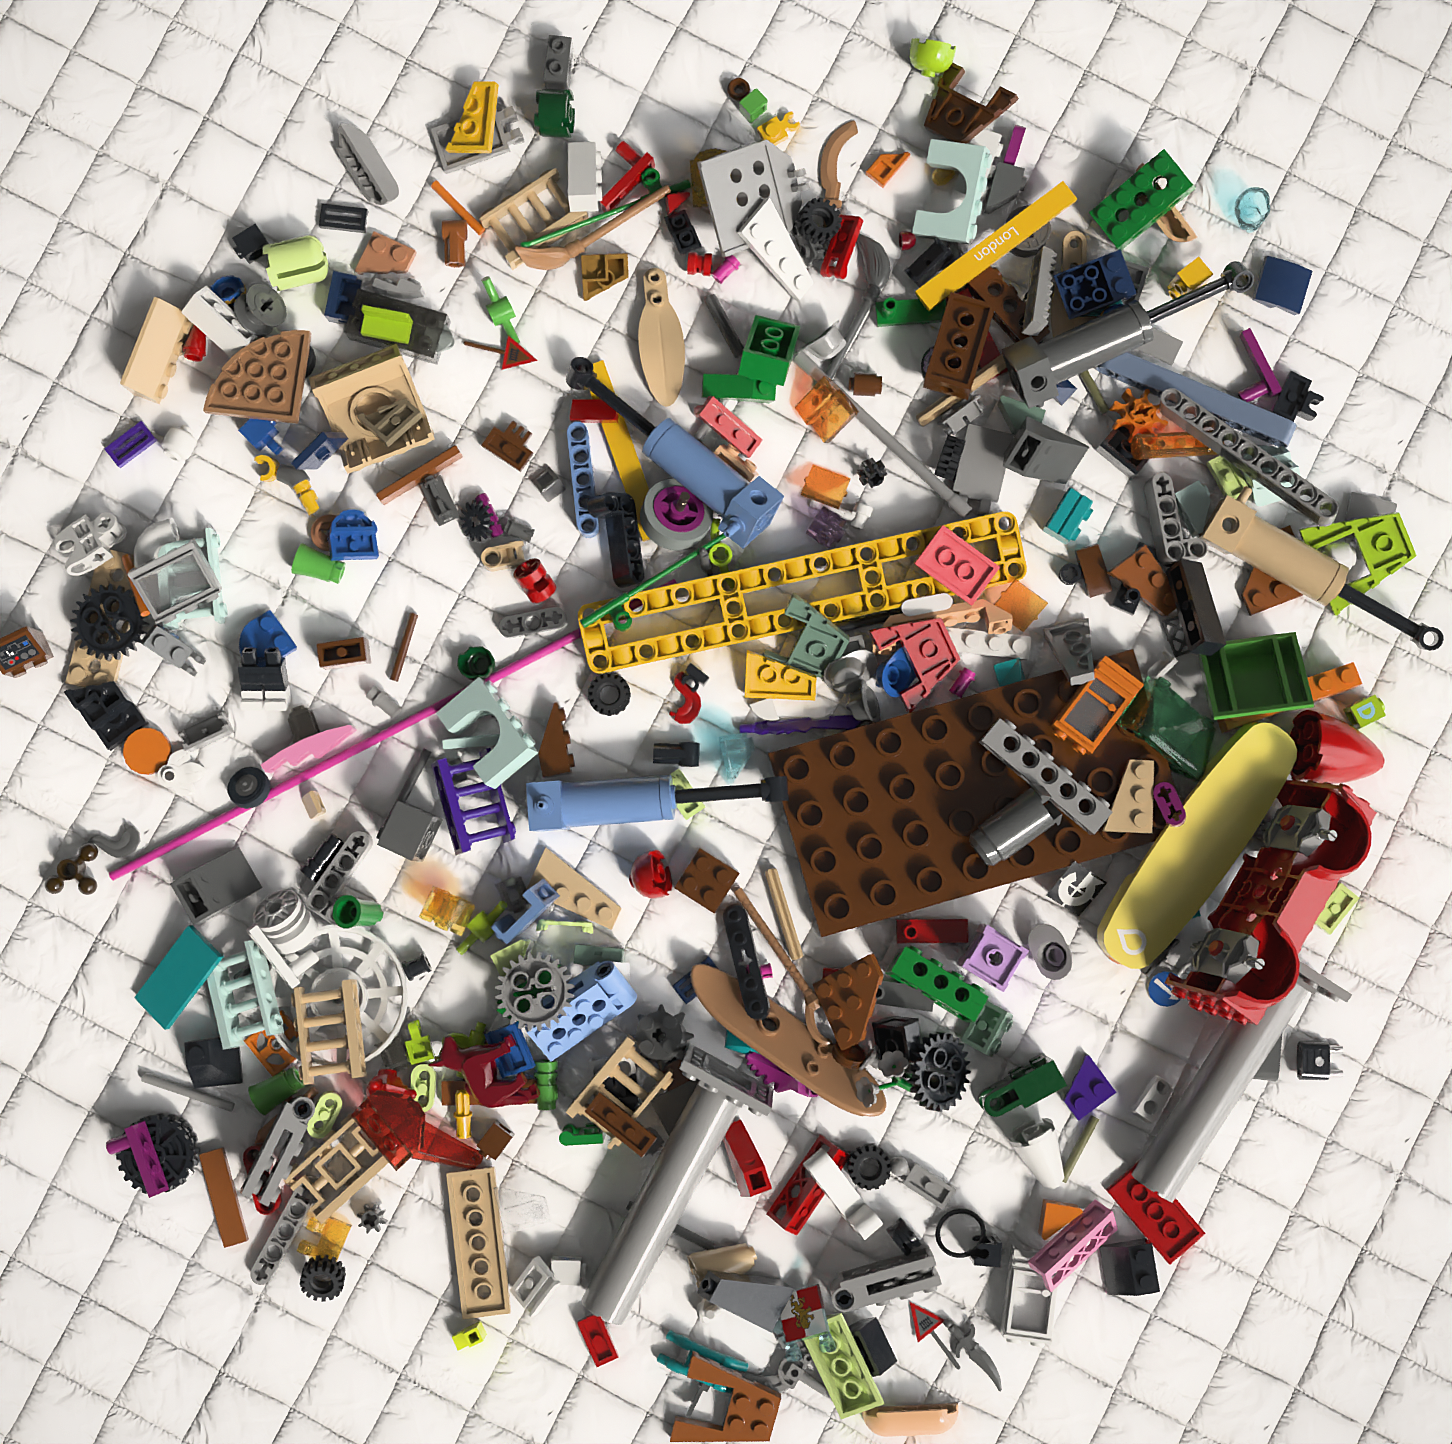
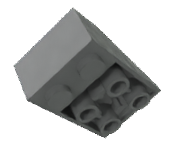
(1043, 453)
(216, 886)

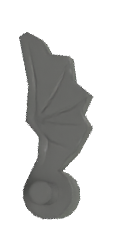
(703, 1387)

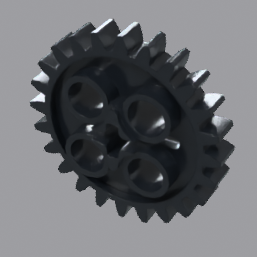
(91, 633)
(932, 1088)

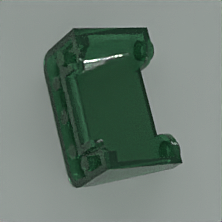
(1170, 727)

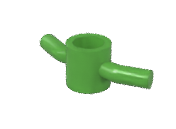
(500, 309)

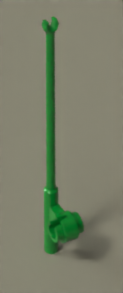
(651, 184)
(614, 606)

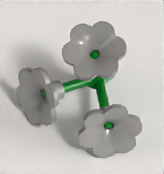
(892, 1067)

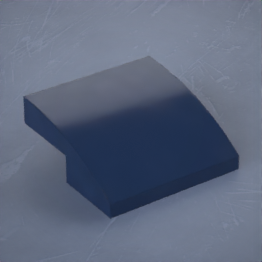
(1282, 285)

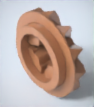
(318, 537)

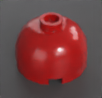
(650, 876)

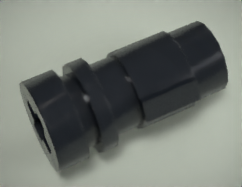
(322, 857)

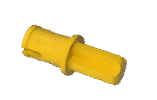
(462, 1115)

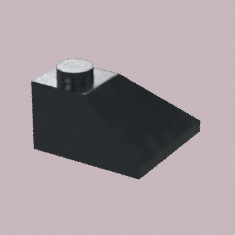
(211, 1064)

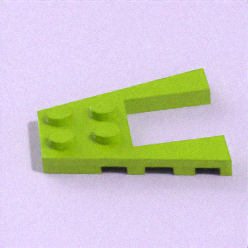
(1382, 544)

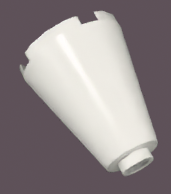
(1040, 1151)

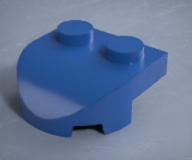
(353, 537)
(265, 633)

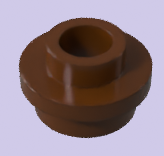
(738, 83)

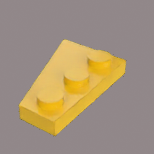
(476, 125)
(777, 680)

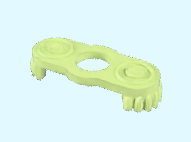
(543, 924)

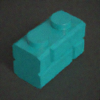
(1068, 515)

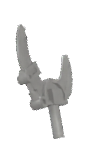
(789, 1372)

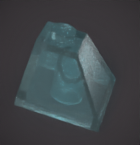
(736, 754)

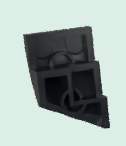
(108, 712)

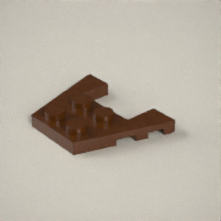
(959, 117)

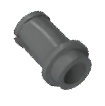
(518, 530)

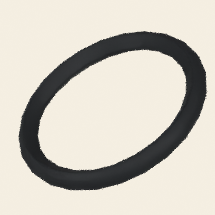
(944, 1218)

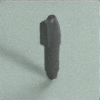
(705, 562)

